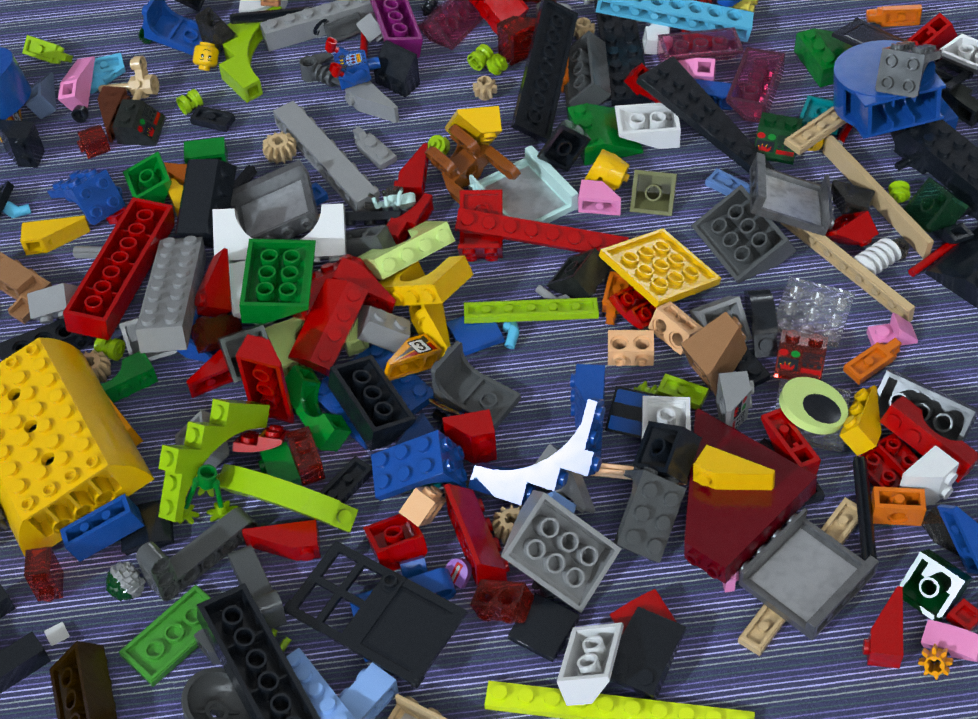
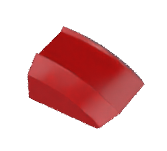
(395, 541)

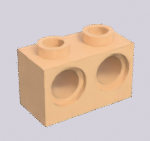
(673, 325)
(631, 347)
(423, 505)

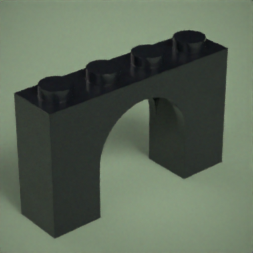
(22, 656)

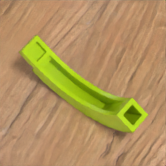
(287, 495)

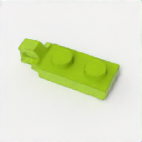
(45, 50)

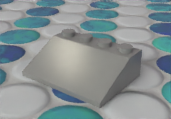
(559, 550)

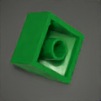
(149, 179)

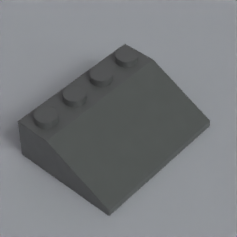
(740, 239)

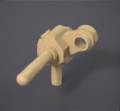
(142, 84)

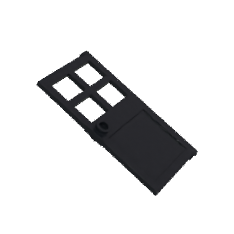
(861, 32)
(396, 626)

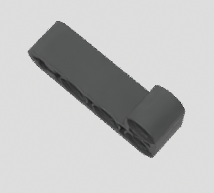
(249, 571)

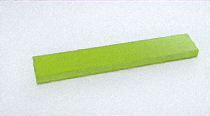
(531, 310)

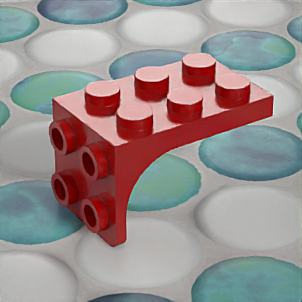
(475, 245)

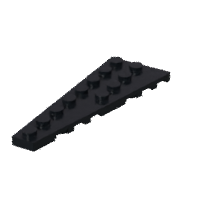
(688, 100)

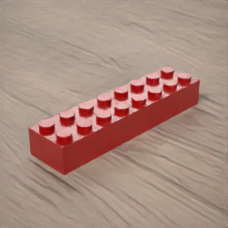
(119, 269)

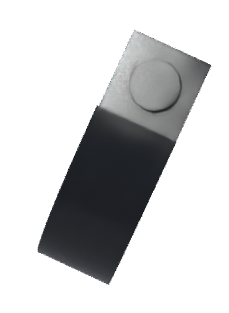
(763, 318)

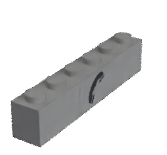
(309, 22)

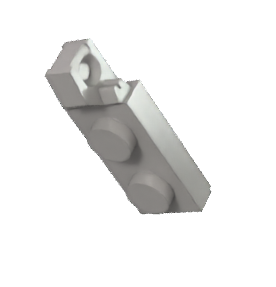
(373, 149)

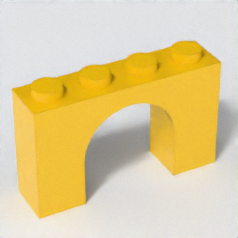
(413, 287)

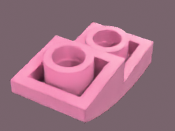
(959, 641)

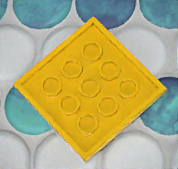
(659, 267)

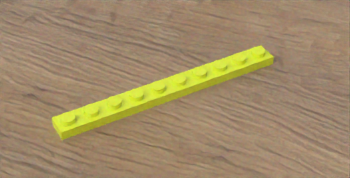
(550, 703)

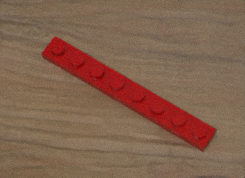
(533, 231)

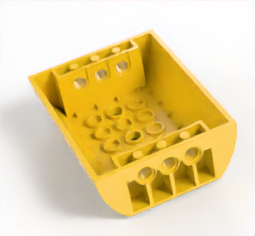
(76, 425)

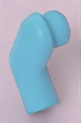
(16, 211)
(513, 334)

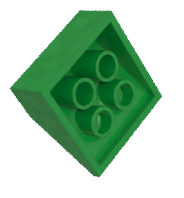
(819, 53)
(602, 128)

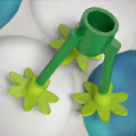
(207, 481)

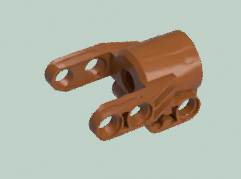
(467, 160)

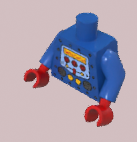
(350, 66)

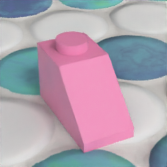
(598, 198)

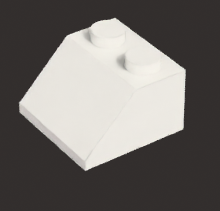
(933, 473)

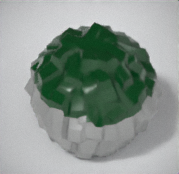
(124, 582)

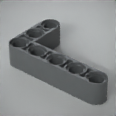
(174, 574)

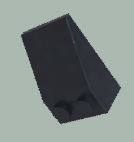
(646, 652)

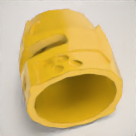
(609, 169)

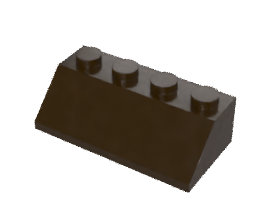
(83, 683)

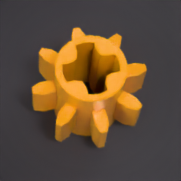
(937, 668)

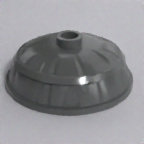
(209, 694)

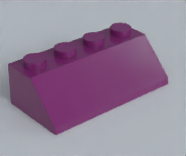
(398, 24)

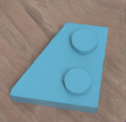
(106, 70)

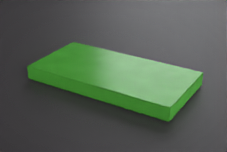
(166, 639)

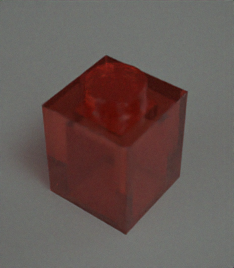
(93, 141)

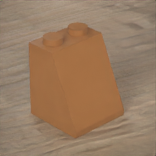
(715, 349)

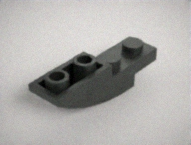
(962, 103)

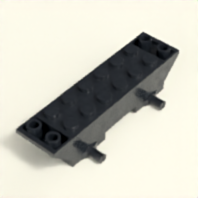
(943, 154)

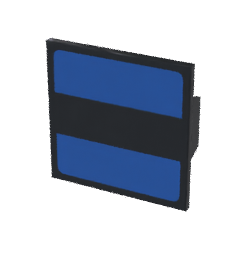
(626, 412)

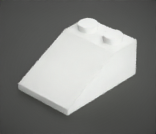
(649, 125)
(666, 410)

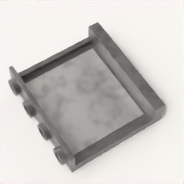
(790, 198)
(277, 204)
(805, 575)

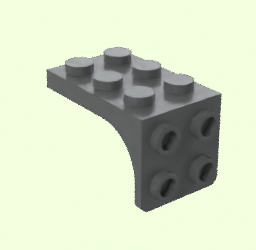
(903, 67)
(468, 390)
(649, 513)

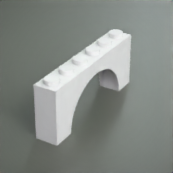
(328, 233)

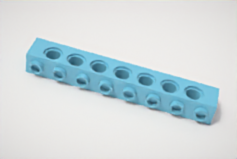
(681, 14)

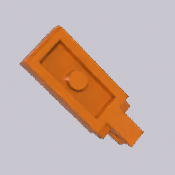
(895, 15)
(614, 284)
(872, 360)

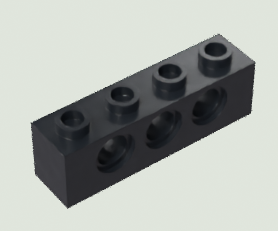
(54, 330)

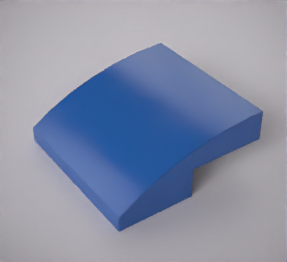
(474, 335)

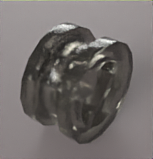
(903, 245)

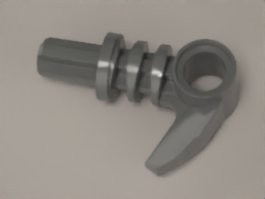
(314, 70)

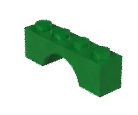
(133, 376)
(326, 429)

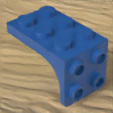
(169, 28)
(92, 192)
(418, 463)

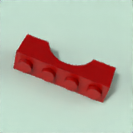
(907, 422)

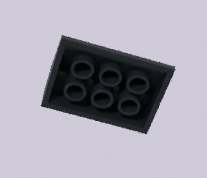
(959, 270)

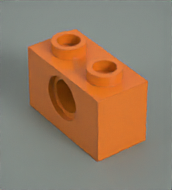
(898, 506)

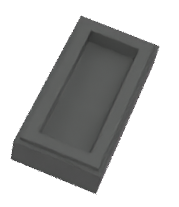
(343, 27)

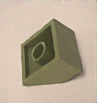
(653, 192)

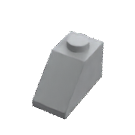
(370, 28)

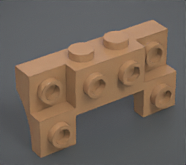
(17, 283)

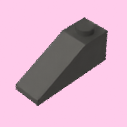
(365, 239)

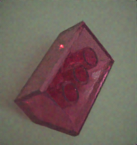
(450, 22)
(713, 44)
(756, 83)

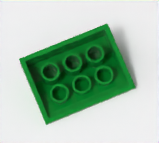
(276, 279)

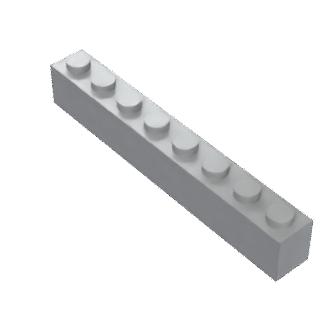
(325, 156)

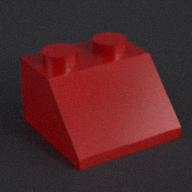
(474, 434)

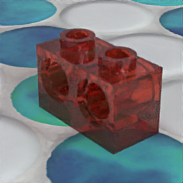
(305, 455)
(502, 601)

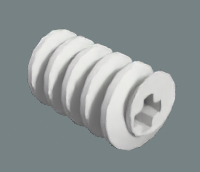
(879, 255)

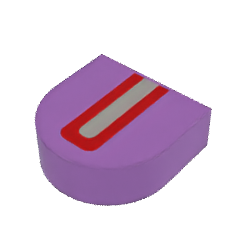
(460, 571)

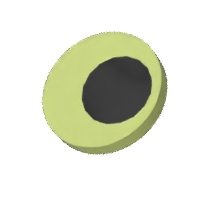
(813, 405)

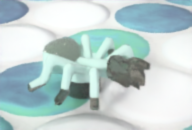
(392, 197)

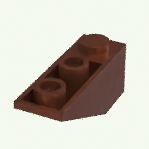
(109, 103)

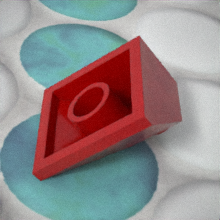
(853, 229)

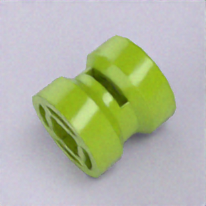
(479, 57)
(189, 101)
(112, 348)

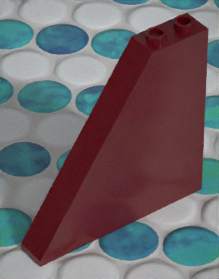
(731, 525)

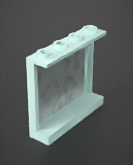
(535, 194)

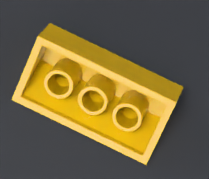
(479, 123)

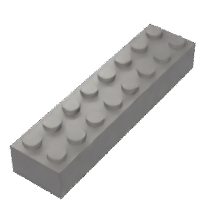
(170, 295)

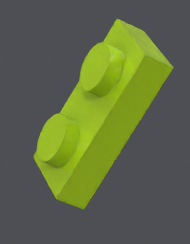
(677, 387)

